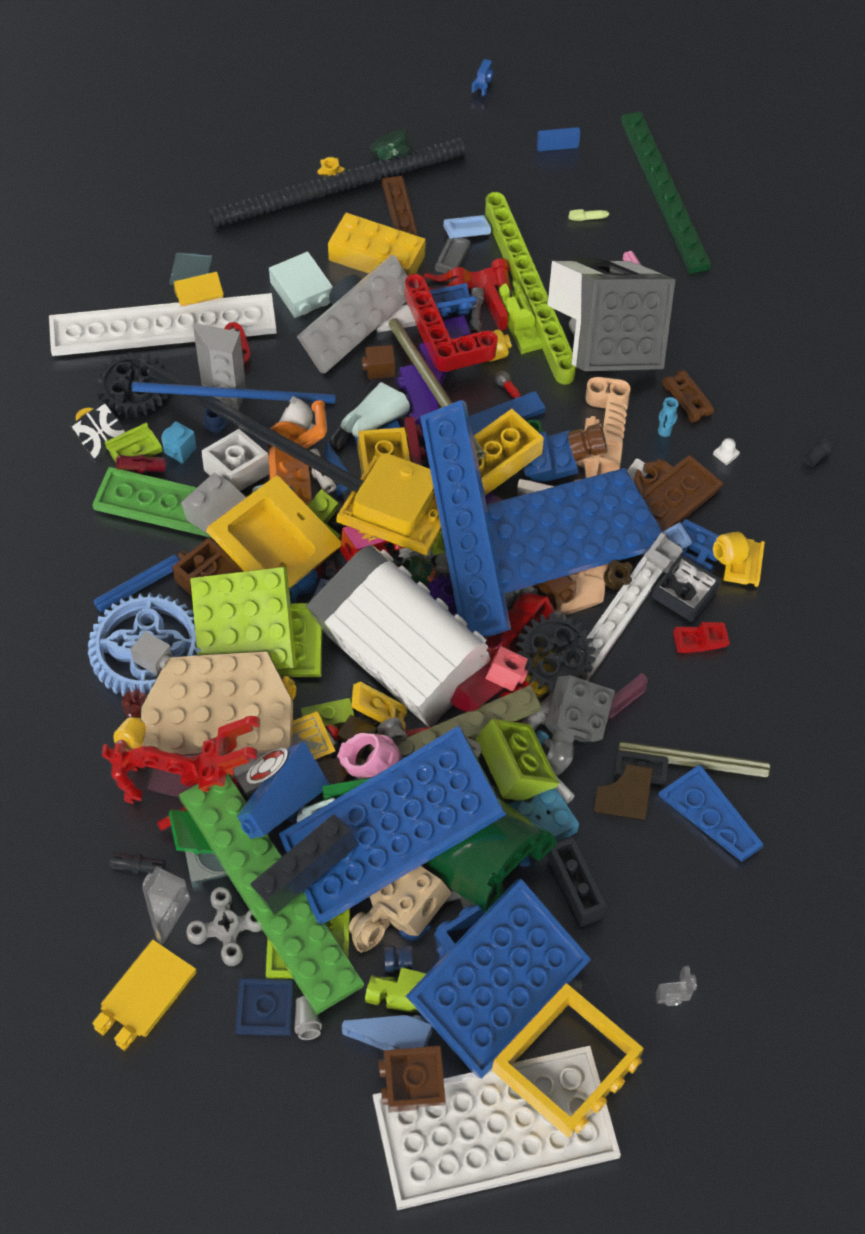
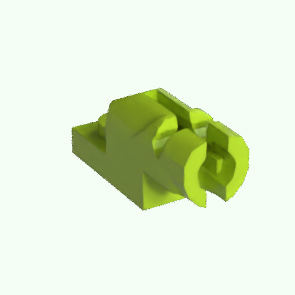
(520, 318)
(394, 991)

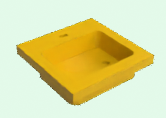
(395, 504)
(274, 532)

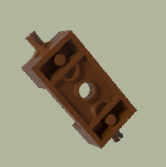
(203, 561)

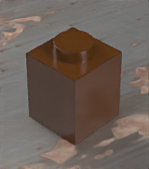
(379, 362)

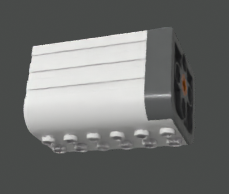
(399, 632)

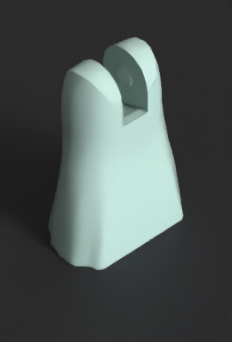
(378, 408)

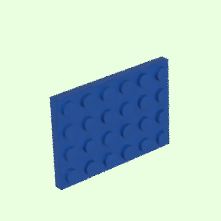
(498, 977)

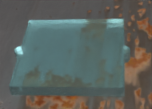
(189, 266)

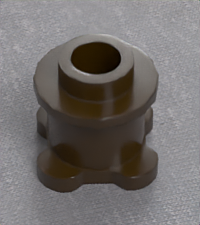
(617, 575)

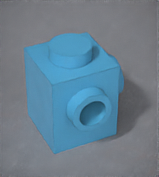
(178, 442)

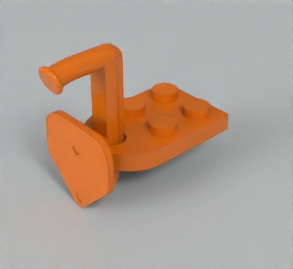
(288, 468)

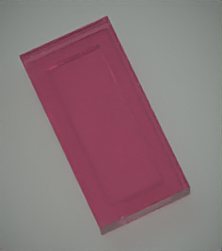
(628, 694)

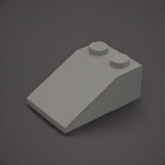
(210, 501)

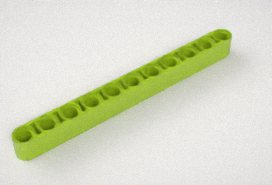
(523, 270)

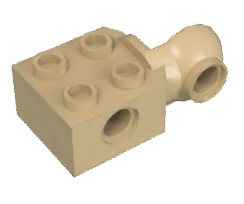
(404, 904)

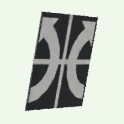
(96, 429)

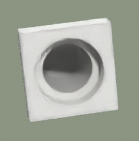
(727, 451)

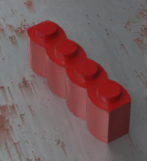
(526, 608)

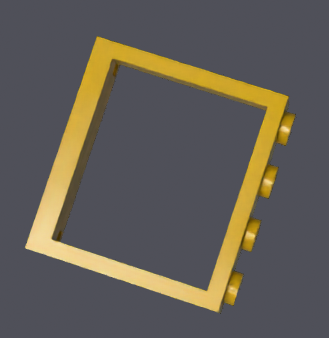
(596, 1101)

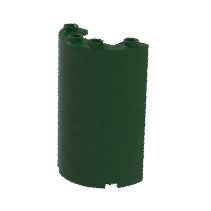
(485, 858)

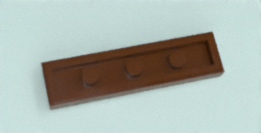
(399, 205)

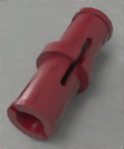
(140, 463)

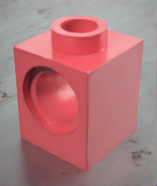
(507, 669)

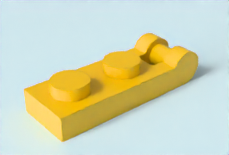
(377, 704)

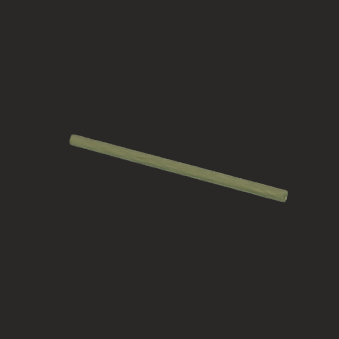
(425, 372)

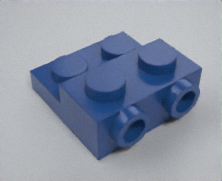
(554, 461)

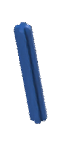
(136, 583)

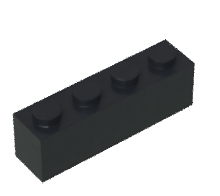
(304, 864)

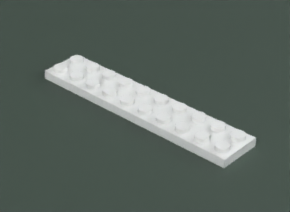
(156, 324)

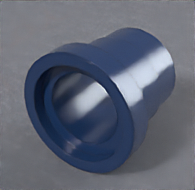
(214, 423)

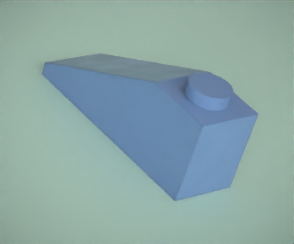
(390, 1032)

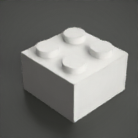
(236, 460)

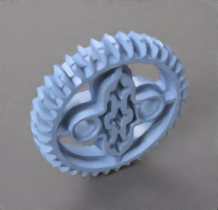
(121, 641)

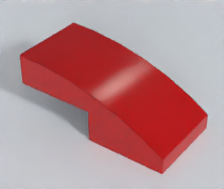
(702, 638)

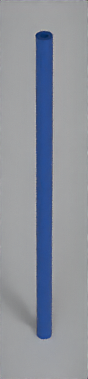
(230, 392)

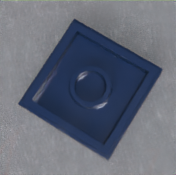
(264, 1006)

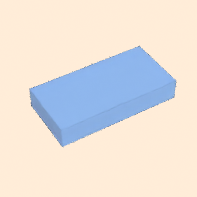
(467, 226)

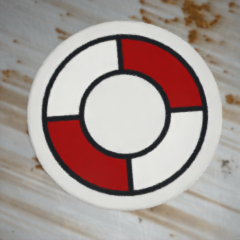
(267, 765)

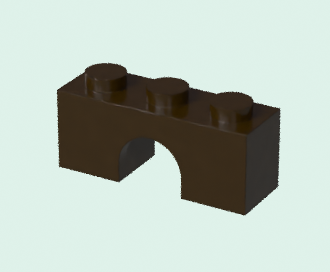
(332, 768)

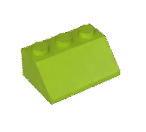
(516, 759)

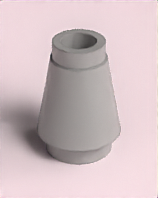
(306, 1021)

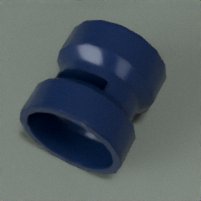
(404, 958)

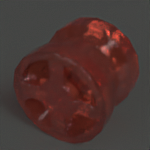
(133, 710)

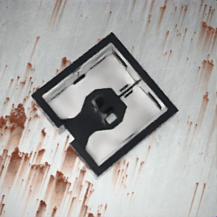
(683, 577)

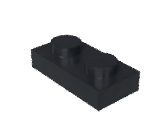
(658, 764)

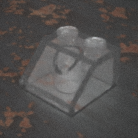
(166, 901)

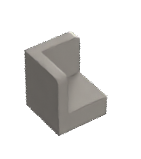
(663, 553)

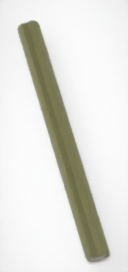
(693, 759)

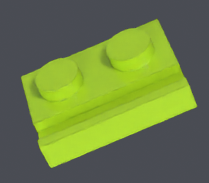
(134, 442)

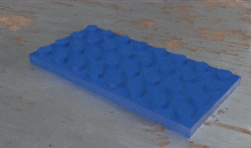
(570, 529)
(401, 821)

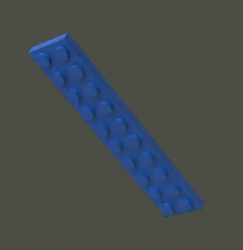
(465, 520)

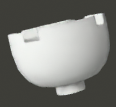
(298, 413)

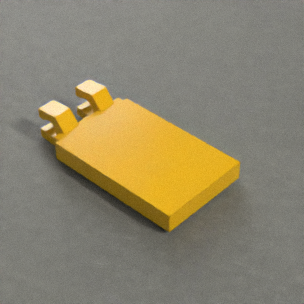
(144, 994)

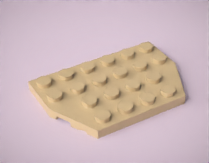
(210, 691)

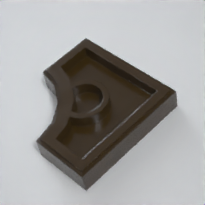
(627, 796)

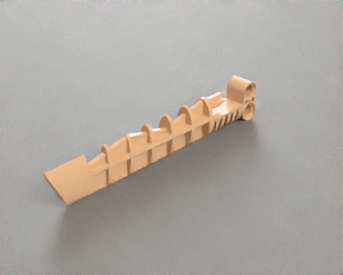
(604, 394)

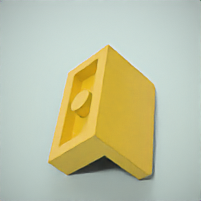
(198, 289)

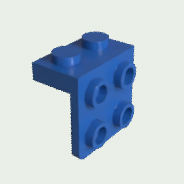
(453, 300)
(450, 932)

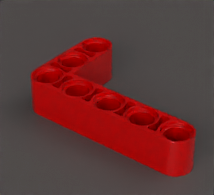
(445, 352)

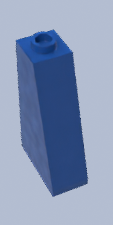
(283, 792)

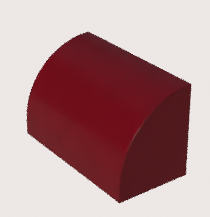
(475, 691)

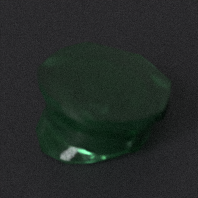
(391, 144)

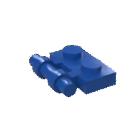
(701, 543)

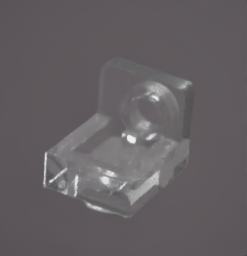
(675, 993)

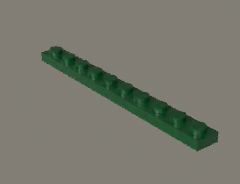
(665, 193)

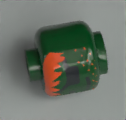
(420, 569)

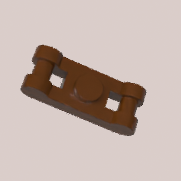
(688, 395)

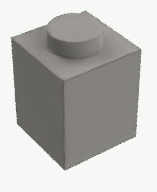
(151, 653)

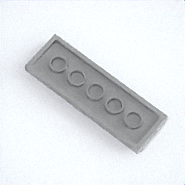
(355, 314)

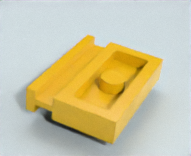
(748, 570)

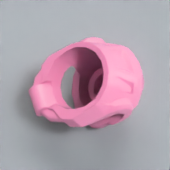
(382, 757)

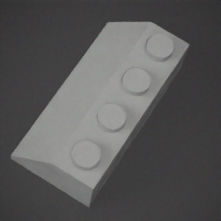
(220, 360)

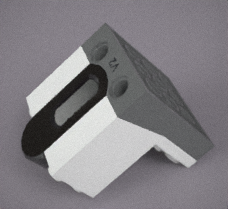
(618, 312)

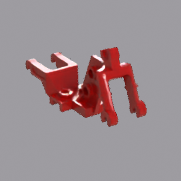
(205, 768)

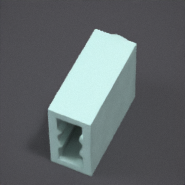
(300, 284)

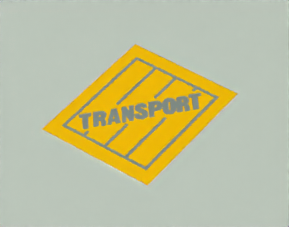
(313, 733)

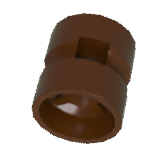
(587, 442)

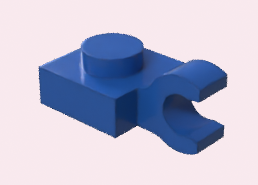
(484, 76)
(305, 585)

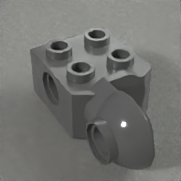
(575, 713)

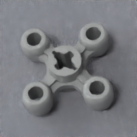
(216, 927)

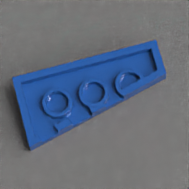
(708, 808)

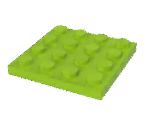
(245, 614)

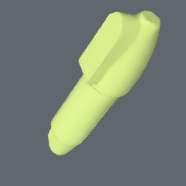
(581, 215)

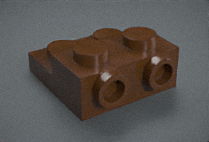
(412, 1078)

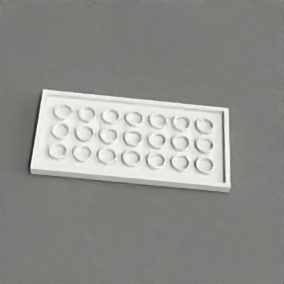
(492, 1134)

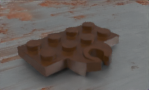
(675, 490)

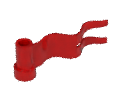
(496, 274)

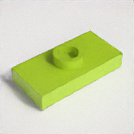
(331, 712)

